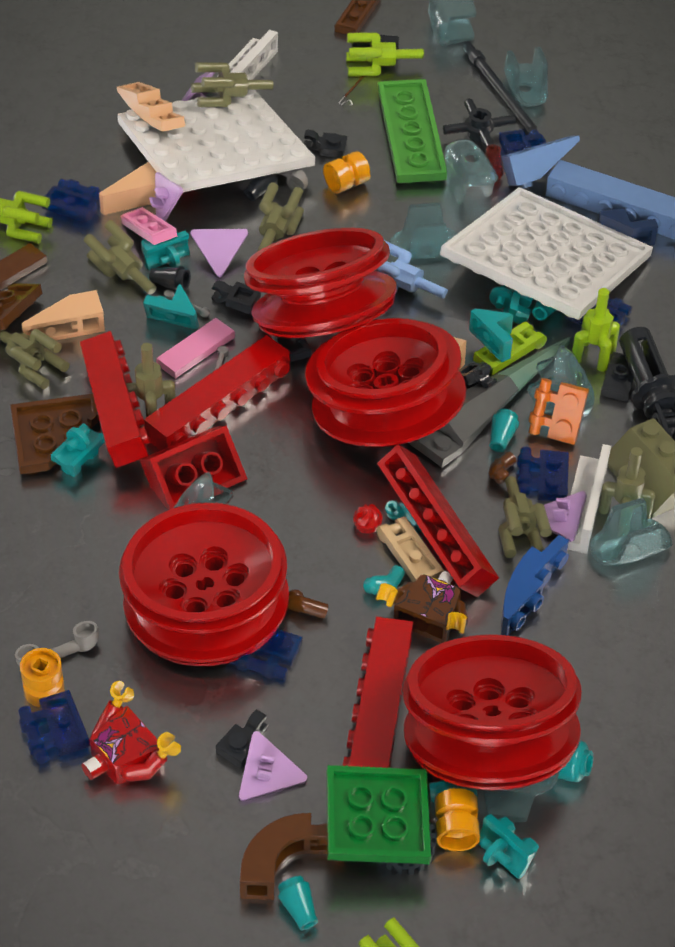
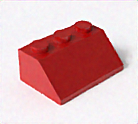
(179, 465)

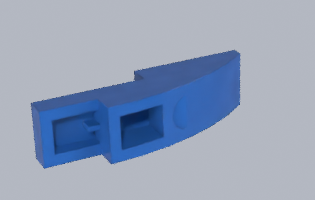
(528, 580)

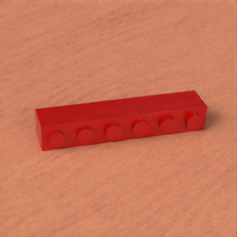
(218, 393)
(114, 403)
(438, 521)
(380, 694)

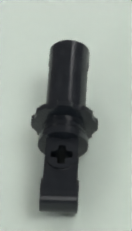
(654, 386)

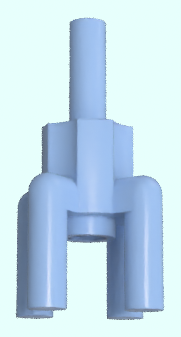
(409, 276)

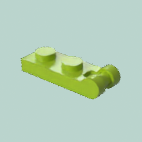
(524, 341)

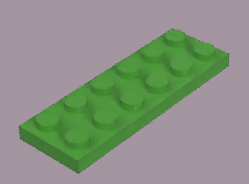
(412, 131)

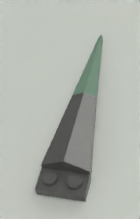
(479, 408)

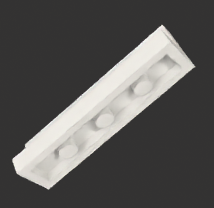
(254, 56)
(590, 479)

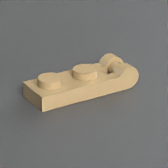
(409, 549)

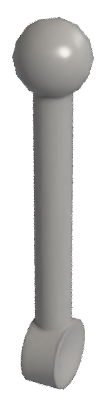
(204, 312)
(222, 352)

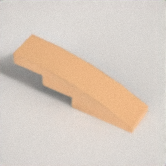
(149, 106)

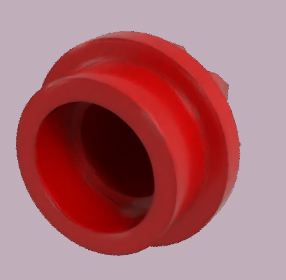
(367, 518)

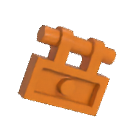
(567, 412)

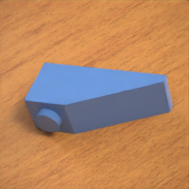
(534, 162)

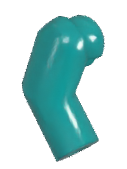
(397, 510)
(393, 578)

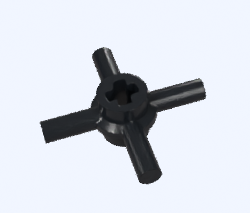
(479, 124)

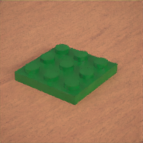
(377, 815)

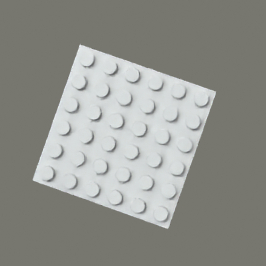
(219, 143)
(546, 252)

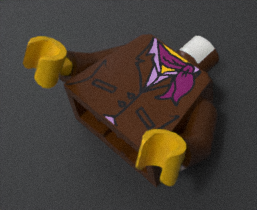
(429, 604)

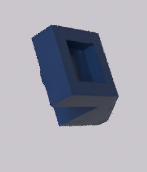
(640, 230)

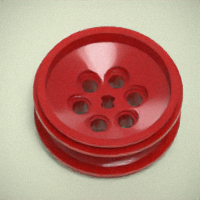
(320, 282)
(204, 584)
(492, 711)

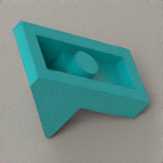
(174, 311)
(493, 331)

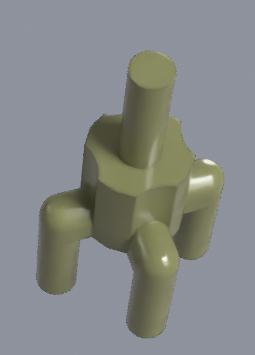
(226, 84)
(279, 219)
(118, 258)
(30, 353)
(149, 381)
(628, 485)
(522, 519)

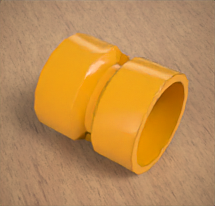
(346, 172)
(41, 674)
(457, 819)

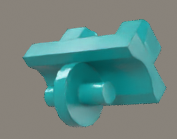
(166, 252)
(509, 300)
(79, 447)
(505, 847)

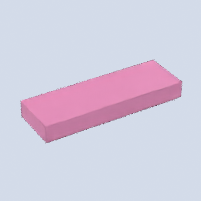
(148, 226)
(195, 348)

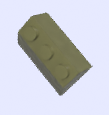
(656, 461)

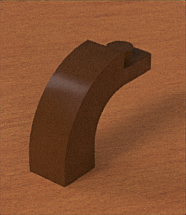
(275, 846)

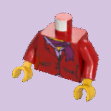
(124, 744)

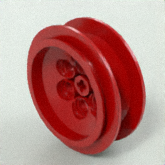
(386, 382)

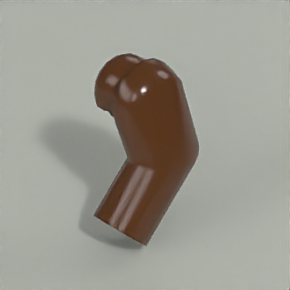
(499, 467)
(305, 605)

